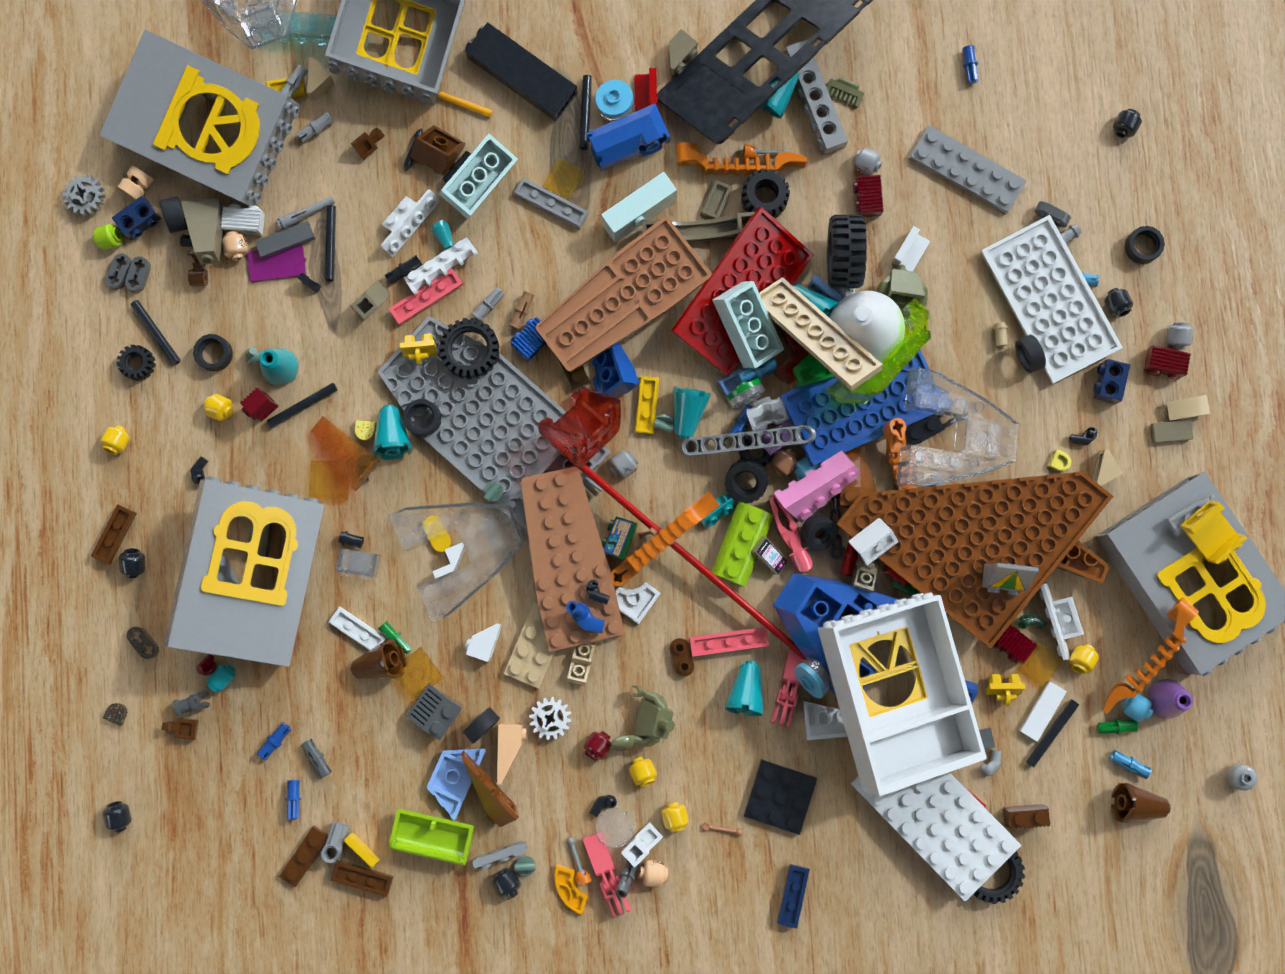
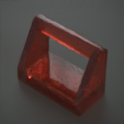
(785, 370)

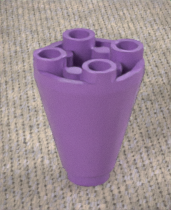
(1169, 698)

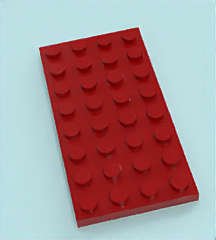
(759, 254)

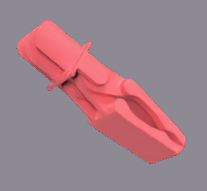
(800, 556)
(784, 694)
(603, 863)

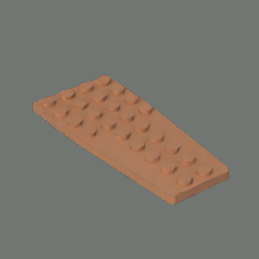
(624, 295)
(566, 556)

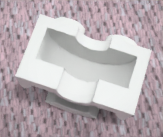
(766, 412)

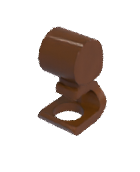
(198, 275)

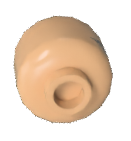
(235, 245)
(653, 873)

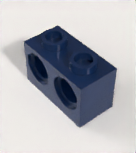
(134, 214)
(1115, 383)

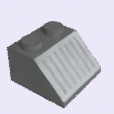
(434, 711)

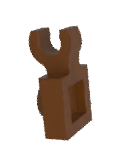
(365, 144)
(183, 729)

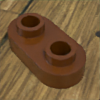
(681, 657)

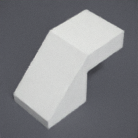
(454, 555)
(641, 844)

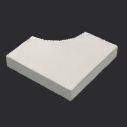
(636, 602)

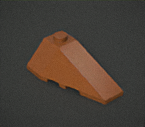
(864, 482)
(1084, 563)
(496, 803)

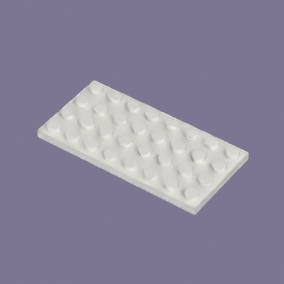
(1051, 298)
(947, 830)

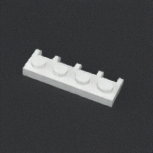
(440, 264)

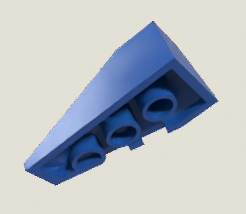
(614, 372)

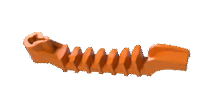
(688, 155)
(894, 441)
(665, 537)
(1182, 614)

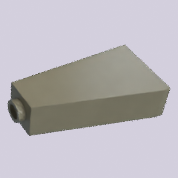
(204, 227)

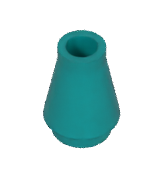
(443, 234)

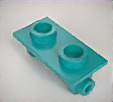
(725, 508)

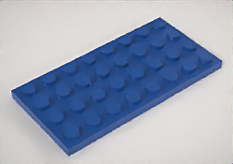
(850, 424)

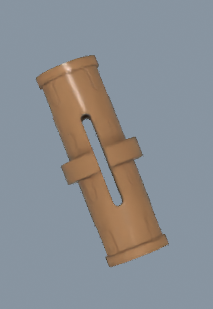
(521, 310)

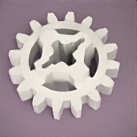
(542, 714)

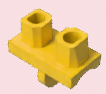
(420, 349)
(1005, 691)

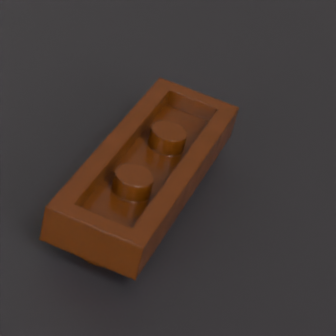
(113, 534)
(304, 856)
(362, 878)

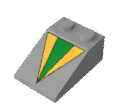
(1008, 577)

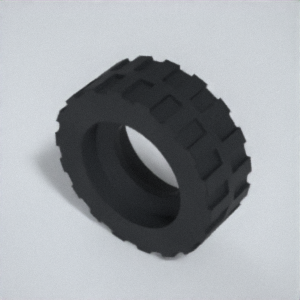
(746, 466)

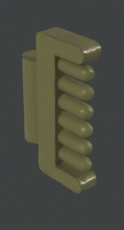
(848, 87)

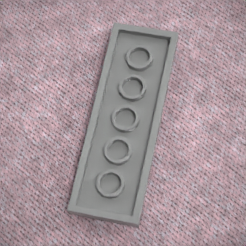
(967, 169)

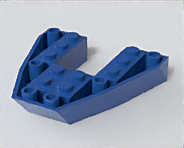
(813, 600)

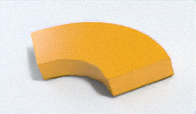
(568, 890)

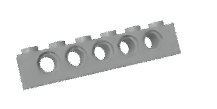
(824, 104)

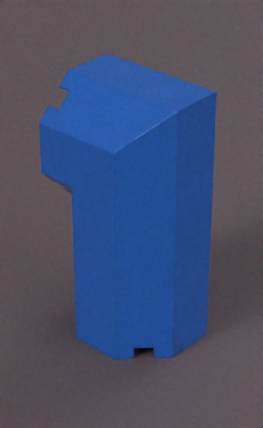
(627, 137)

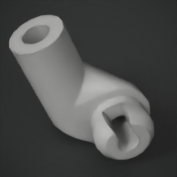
(995, 763)

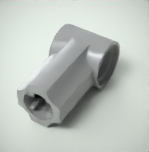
(335, 840)

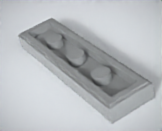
(551, 203)

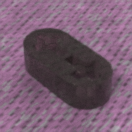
(139, 645)

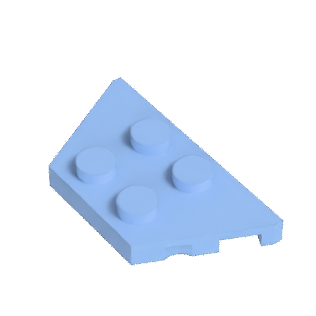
(451, 779)

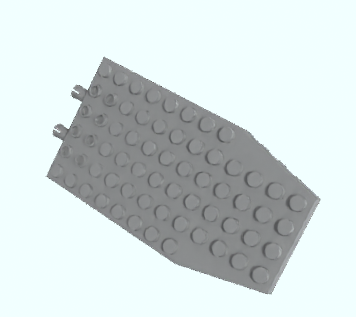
(485, 421)

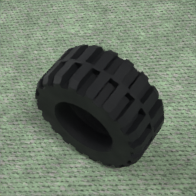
(846, 251)

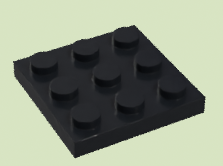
(780, 797)

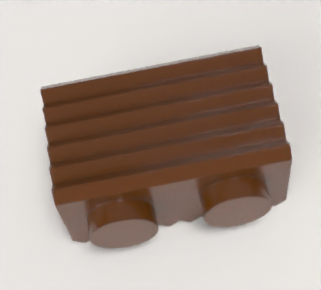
(1026, 816)

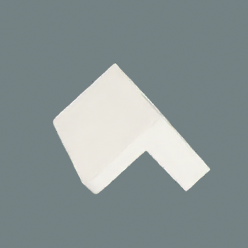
(911, 250)
(873, 541)

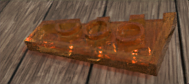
(347, 454)

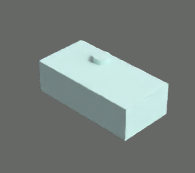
(478, 176)
(639, 207)
(748, 324)

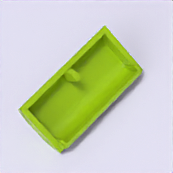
(735, 554)
(431, 837)

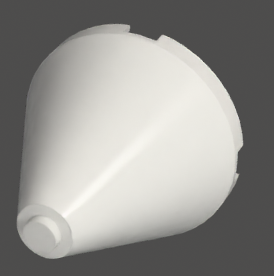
(871, 321)

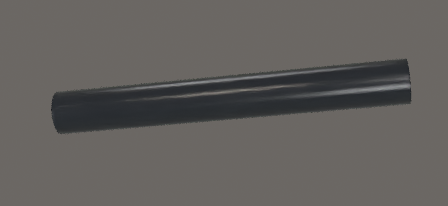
(585, 111)
(330, 242)
(155, 332)
(302, 405)
(1052, 733)

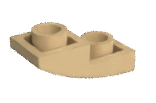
(1188, 407)
(581, 663)

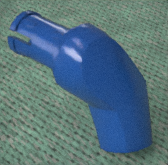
(584, 617)

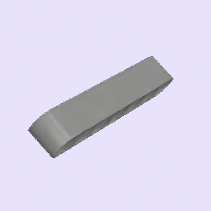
(739, 440)

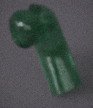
(1031, 619)

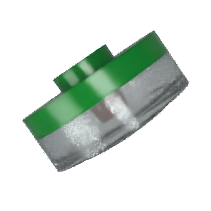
(745, 394)

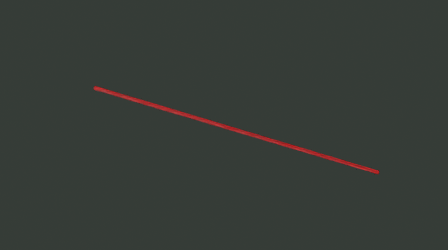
(697, 564)

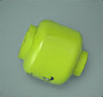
(107, 237)

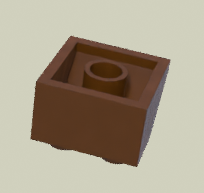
(437, 149)

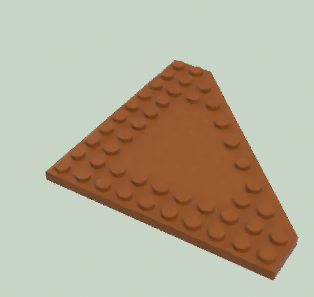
(958, 528)

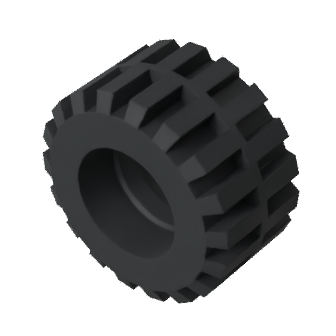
(769, 180)

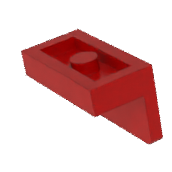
(645, 89)

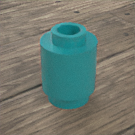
(221, 677)

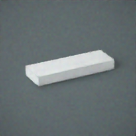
(356, 629)
(1042, 711)

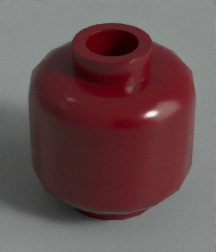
(597, 745)

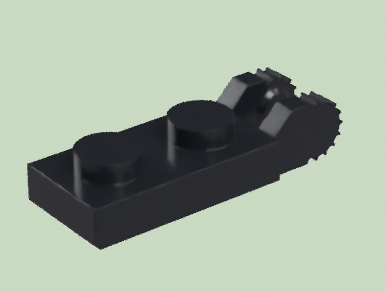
(926, 428)

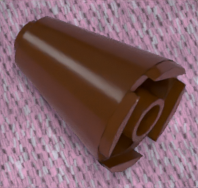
(381, 662)
(1137, 804)

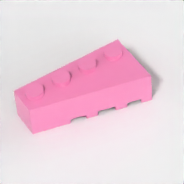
(818, 486)

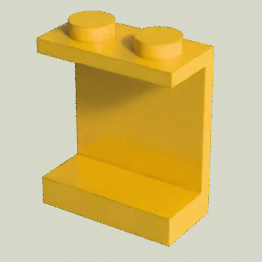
(1212, 533)

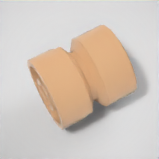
(130, 188)

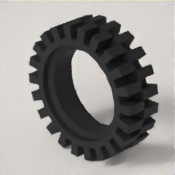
(456, 330)
(1009, 887)

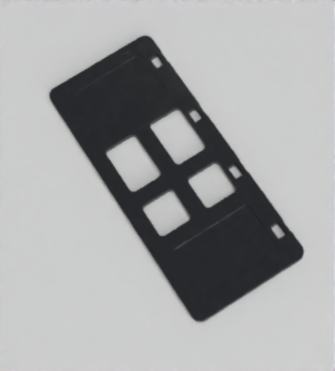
(714, 94)

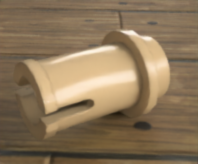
(1000, 334)

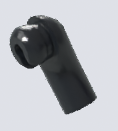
(594, 592)
(603, 802)

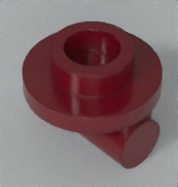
(206, 666)

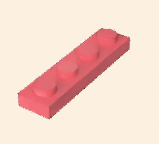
(426, 297)
(729, 641)

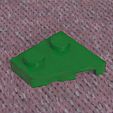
(810, 371)

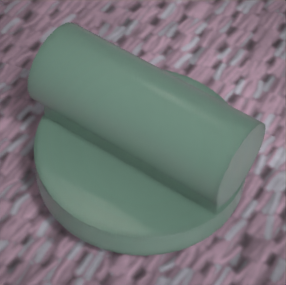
(253, 355)
(664, 423)
(493, 491)
(525, 866)

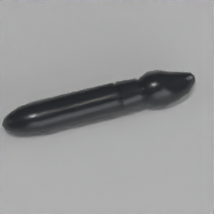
(408, 162)

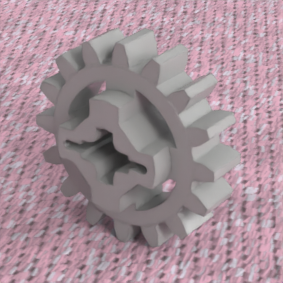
(77, 191)

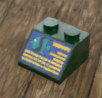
(619, 538)

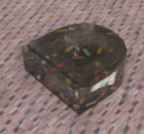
(116, 713)

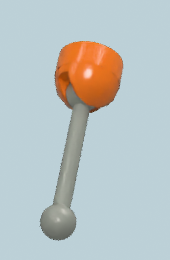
(750, 151)
(582, 876)

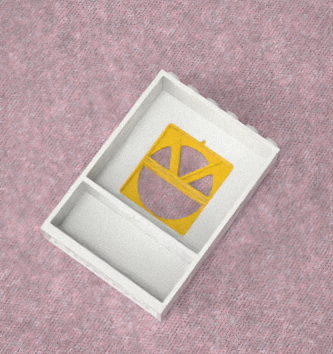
(933, 726)

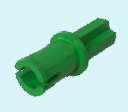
(390, 633)
(1117, 726)

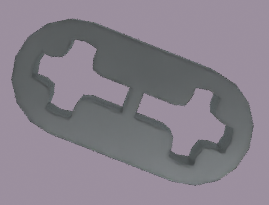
(1058, 216)
(118, 271)
(138, 274)

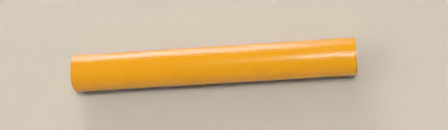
(465, 104)

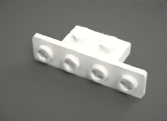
(406, 220)
(1063, 618)

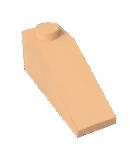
(509, 744)

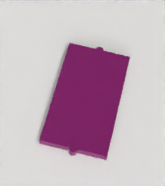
(282, 265)

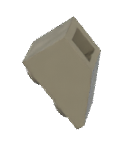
(681, 49)
(369, 300)
(865, 575)

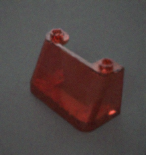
(584, 427)

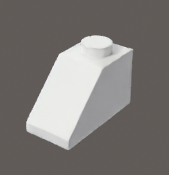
(483, 643)

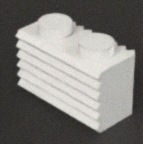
(244, 220)

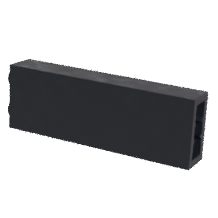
(521, 71)

